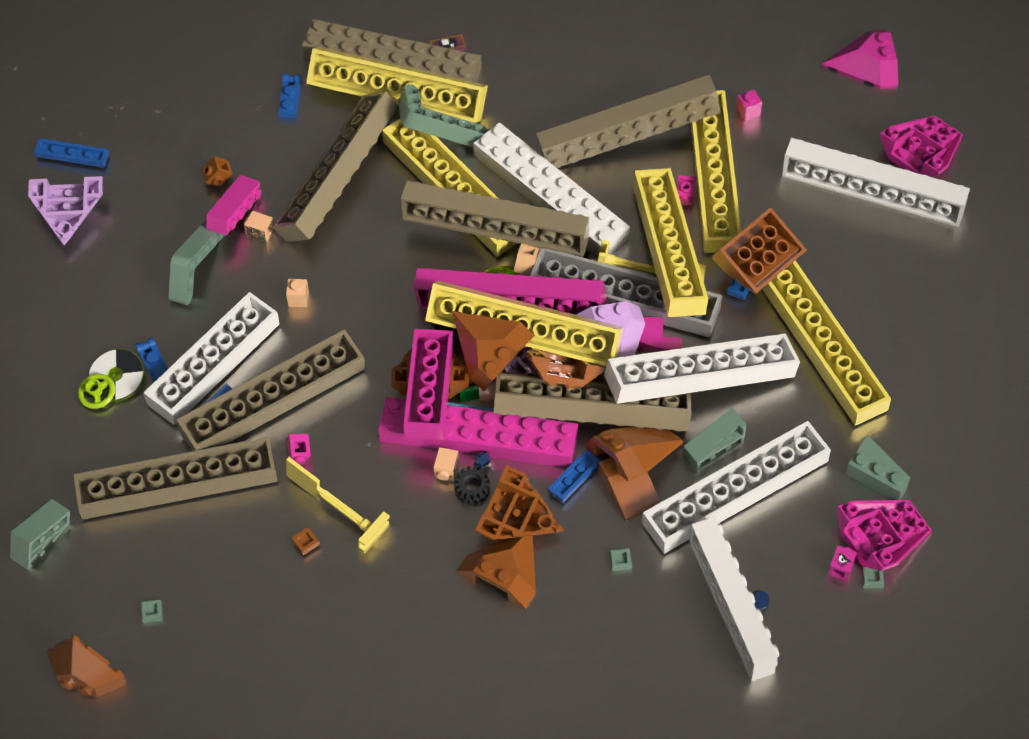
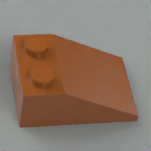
(630, 496)

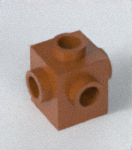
(216, 171)

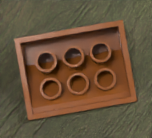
(759, 252)

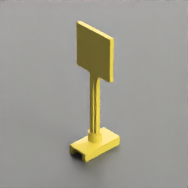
(604, 257)
(312, 486)

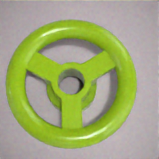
(91, 383)

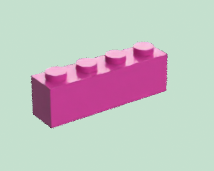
(233, 205)

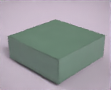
(620, 559)
(872, 578)
(151, 611)

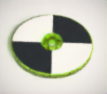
(130, 372)

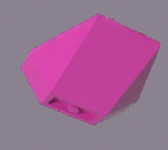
(921, 145)
(881, 530)

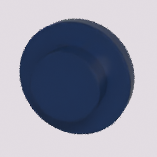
(482, 459)
(761, 599)

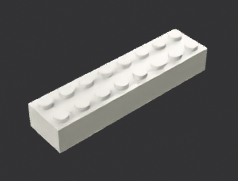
(211, 358)
(733, 599)

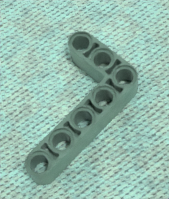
(434, 122)
(186, 260)

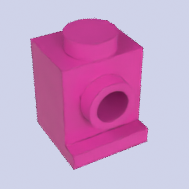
(686, 189)
(300, 443)

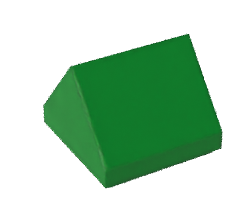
(469, 393)

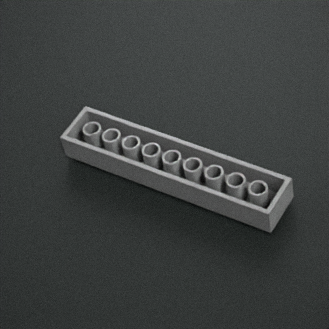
(626, 286)

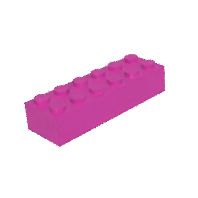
(428, 384)

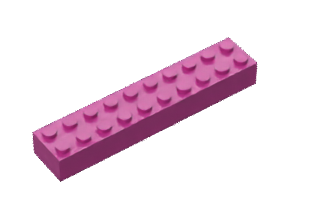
(553, 293)
(480, 430)

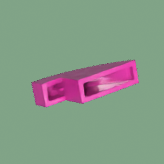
(652, 337)

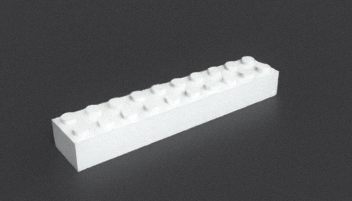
(875, 182)
(548, 186)
(701, 368)
(736, 485)

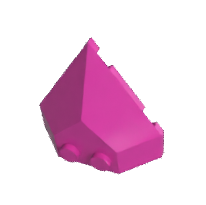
(868, 59)

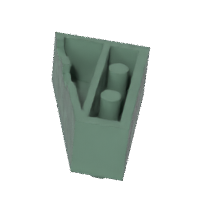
(715, 440)
(877, 471)
(36, 531)

